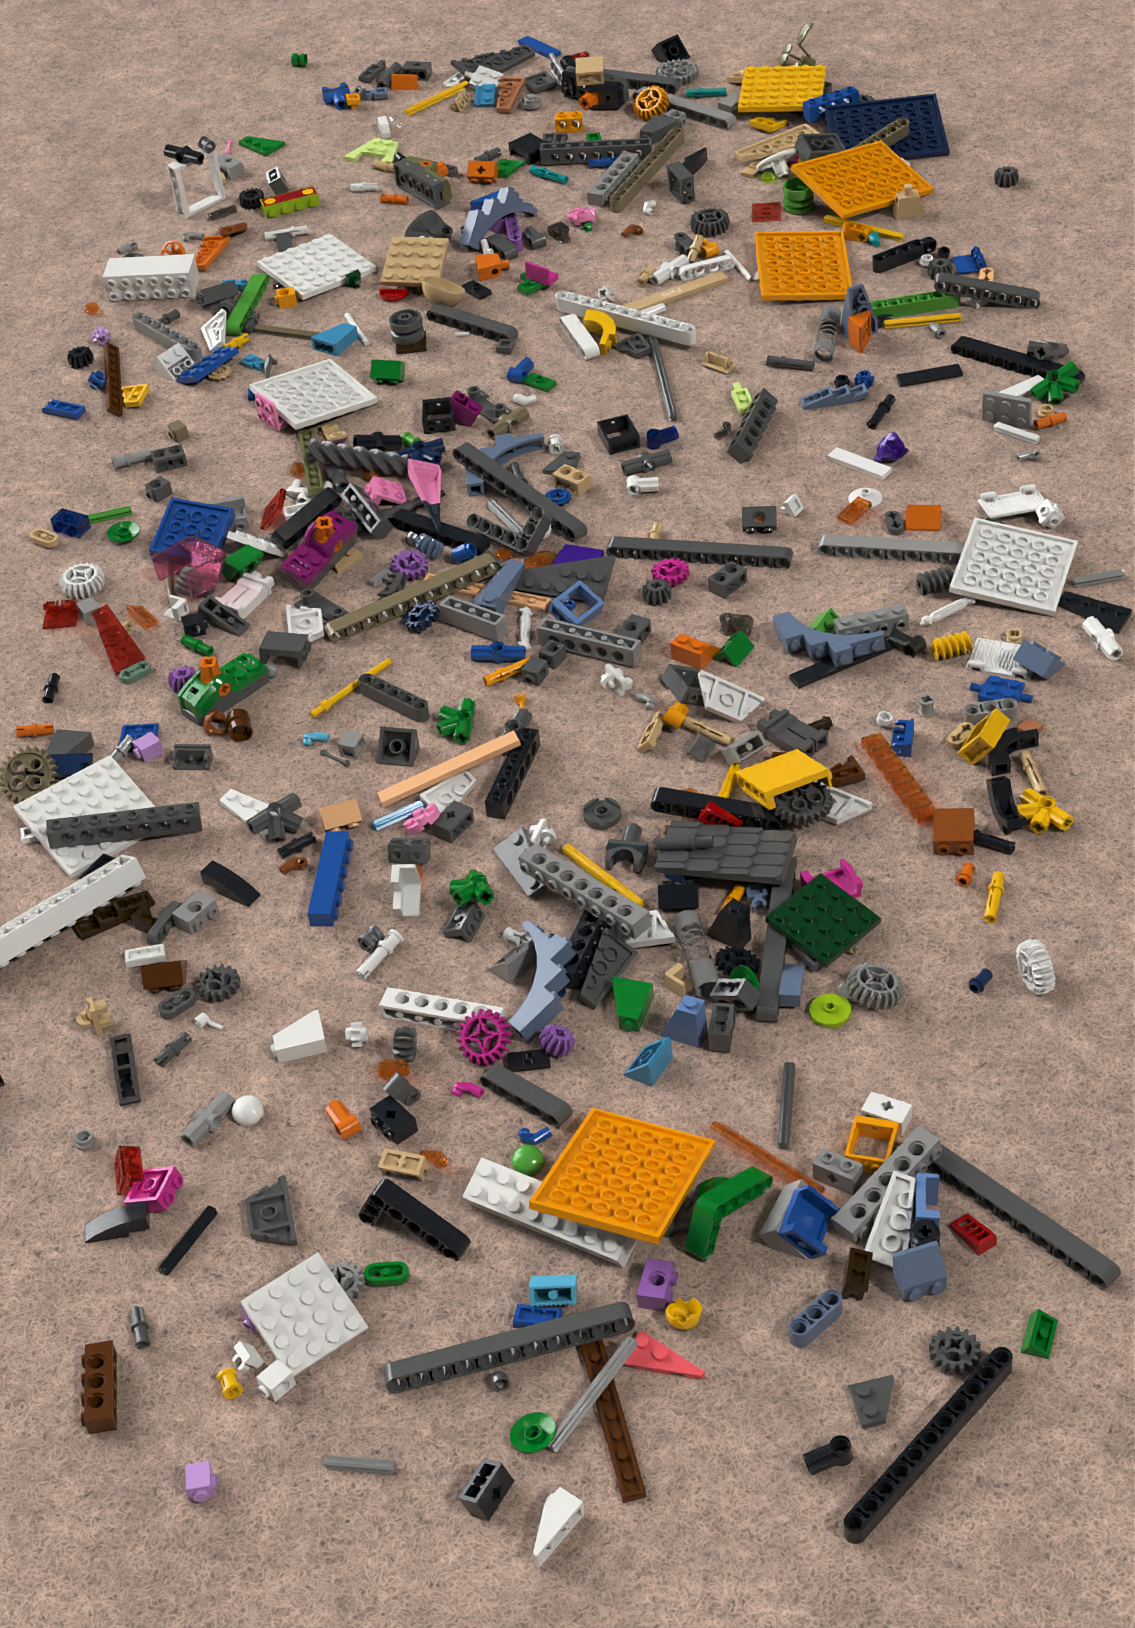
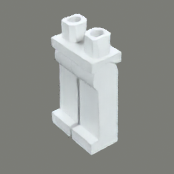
(247, 593)

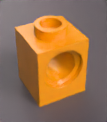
(286, 297)

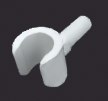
(202, 1019)

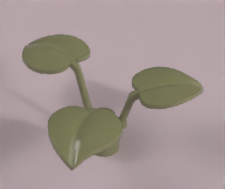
(804, 60)

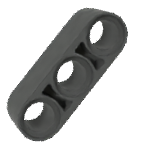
(502, 246)

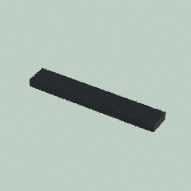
(827, 668)

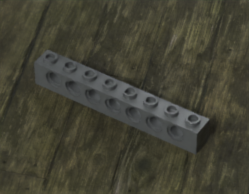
(589, 147)
(124, 825)

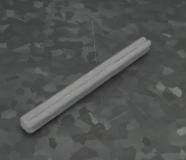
(593, 1392)

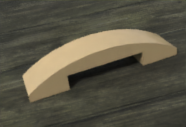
(332, 433)

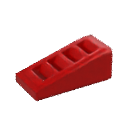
(717, 811)
(978, 1246)

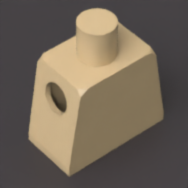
(907, 203)

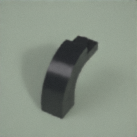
(1010, 741)
(1003, 804)

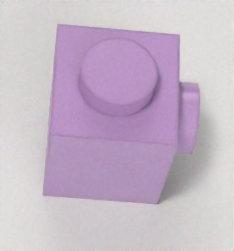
(147, 747)
(200, 1481)

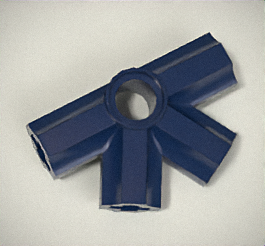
(425, 451)

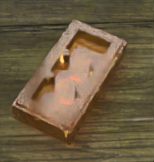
(854, 511)

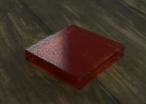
(766, 212)
(273, 509)

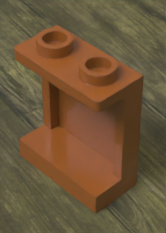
(954, 831)

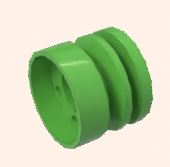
(797, 196)

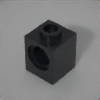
(194, 624)

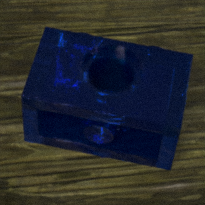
(70, 523)

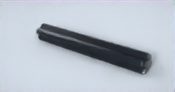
(187, 1240)

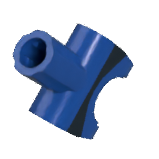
(336, 95)

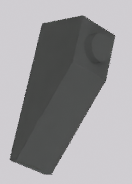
(222, 617)

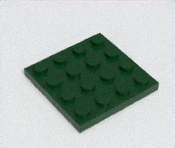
(823, 920)

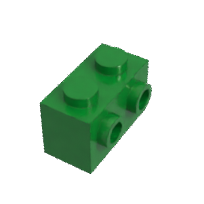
(387, 371)

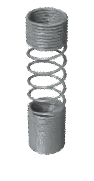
(828, 312)
(703, 969)

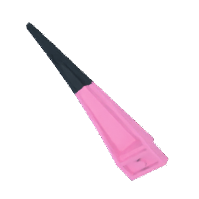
(427, 482)

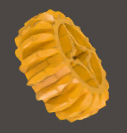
(648, 100)

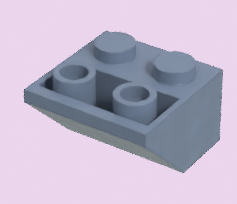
(1038, 659)

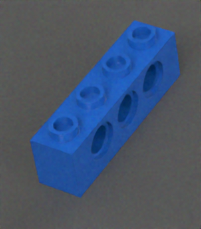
(814, 107)

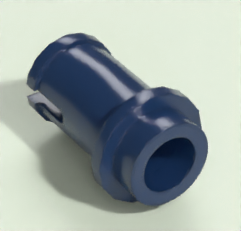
(977, 984)

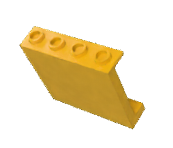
(781, 775)

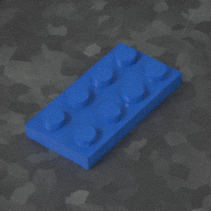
(207, 365)

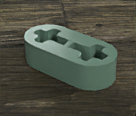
(135, 672)

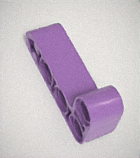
(510, 225)

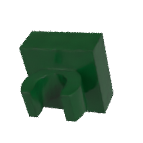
(353, 279)

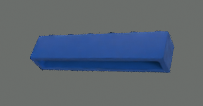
(330, 878)

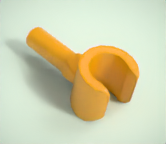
(520, 700)

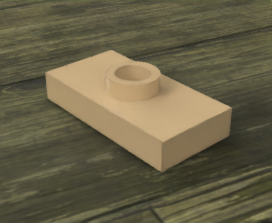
(751, 171)

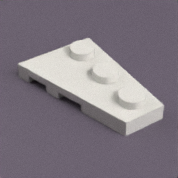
(215, 330)

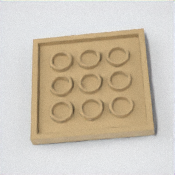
(412, 259)

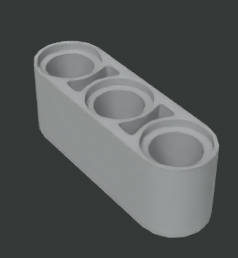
(977, 711)

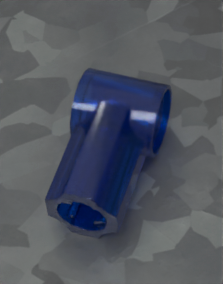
(657, 437)

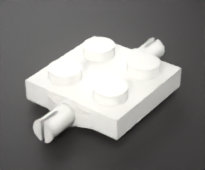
(483, 76)

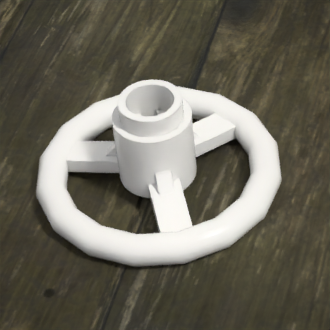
(778, 162)

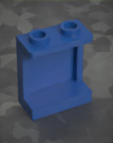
(807, 1221)

